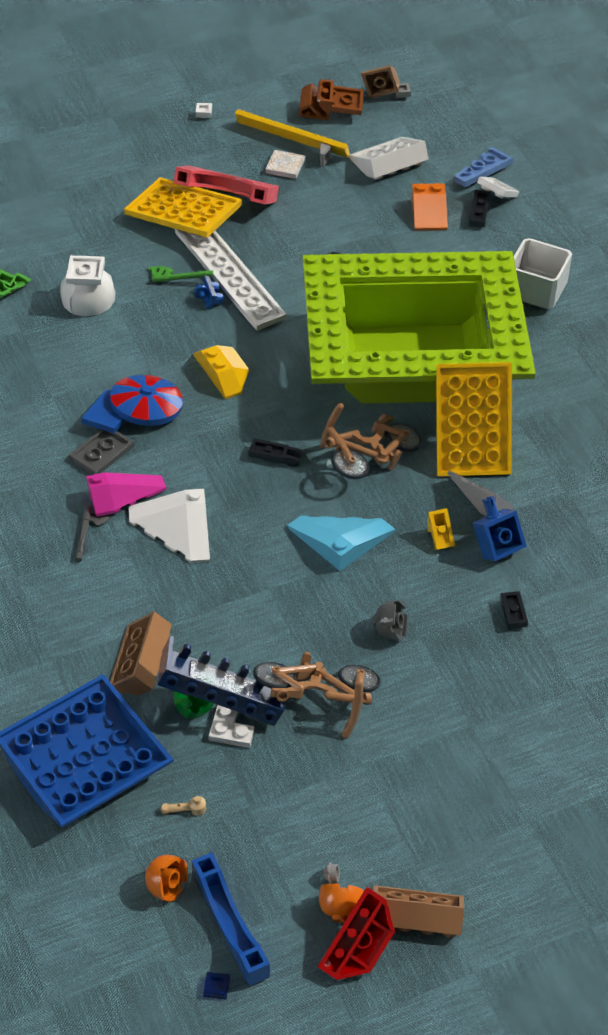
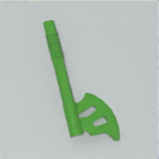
(168, 276)

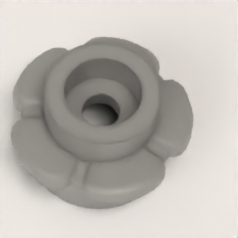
(331, 873)

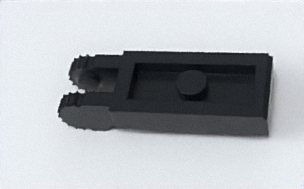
(275, 452)

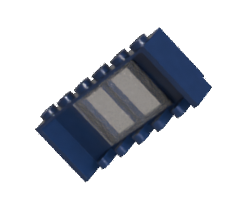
(217, 684)

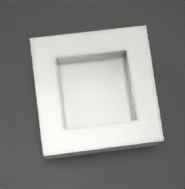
(204, 110)

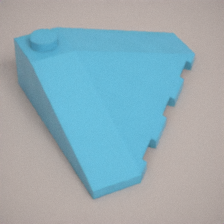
(340, 539)

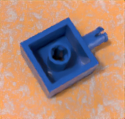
(498, 532)

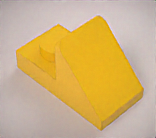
(440, 528)

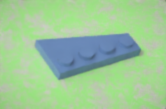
(487, 164)

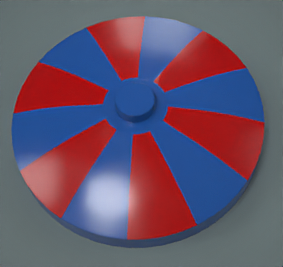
(146, 400)

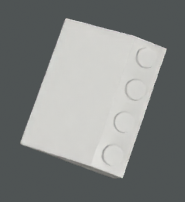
(390, 157)

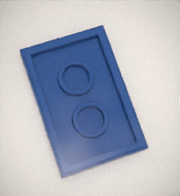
(102, 415)

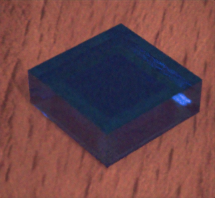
(216, 985)

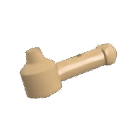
(196, 805)

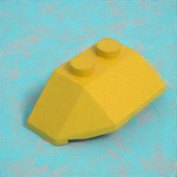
(224, 369)

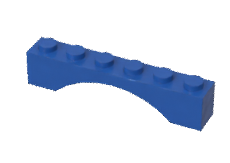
(242, 944)

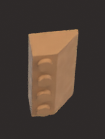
(140, 654)
(424, 910)

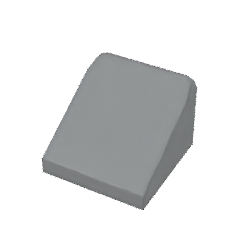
(325, 154)

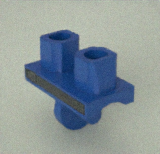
(209, 293)

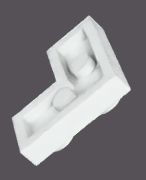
(227, 731)

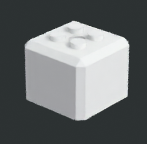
(541, 272)

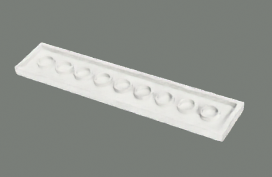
(234, 279)

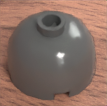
(390, 620)

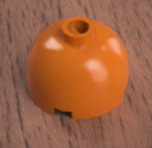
(165, 877)
(338, 901)

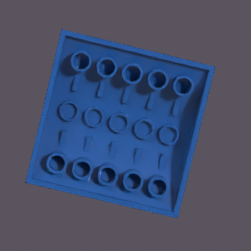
(82, 751)

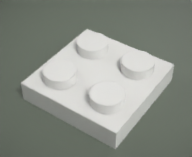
(501, 190)

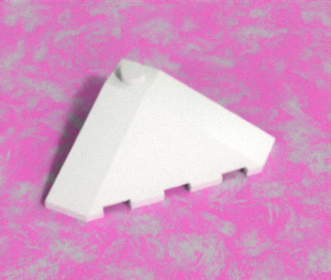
(178, 521)

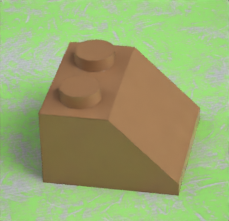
(381, 81)

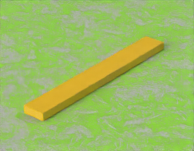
(290, 132)

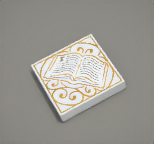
(285, 164)

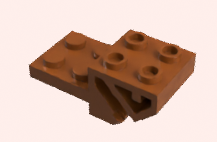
(327, 98)

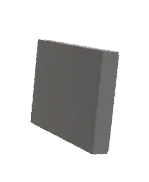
(100, 451)

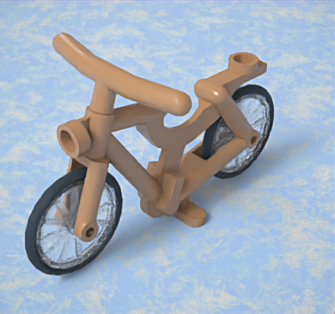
(348, 457)
(353, 682)

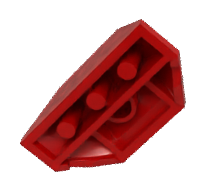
(360, 938)

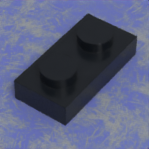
(513, 610)

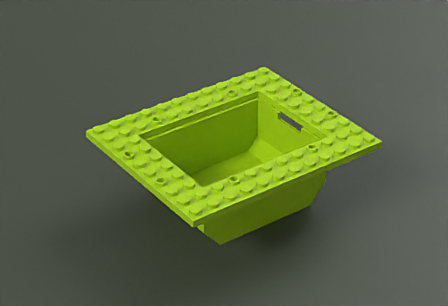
(397, 315)

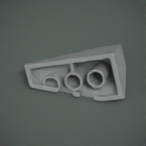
(476, 493)

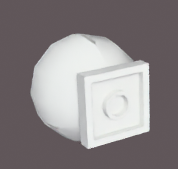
(87, 287)

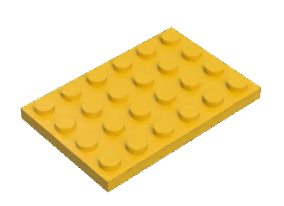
(183, 207)
(474, 418)

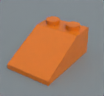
(429, 206)

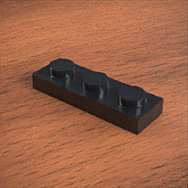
(479, 208)

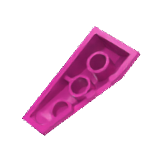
(114, 490)

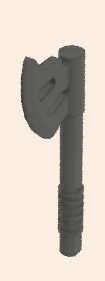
(88, 511)

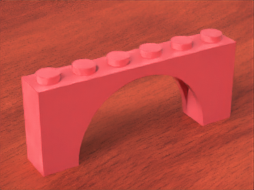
(198, 177)

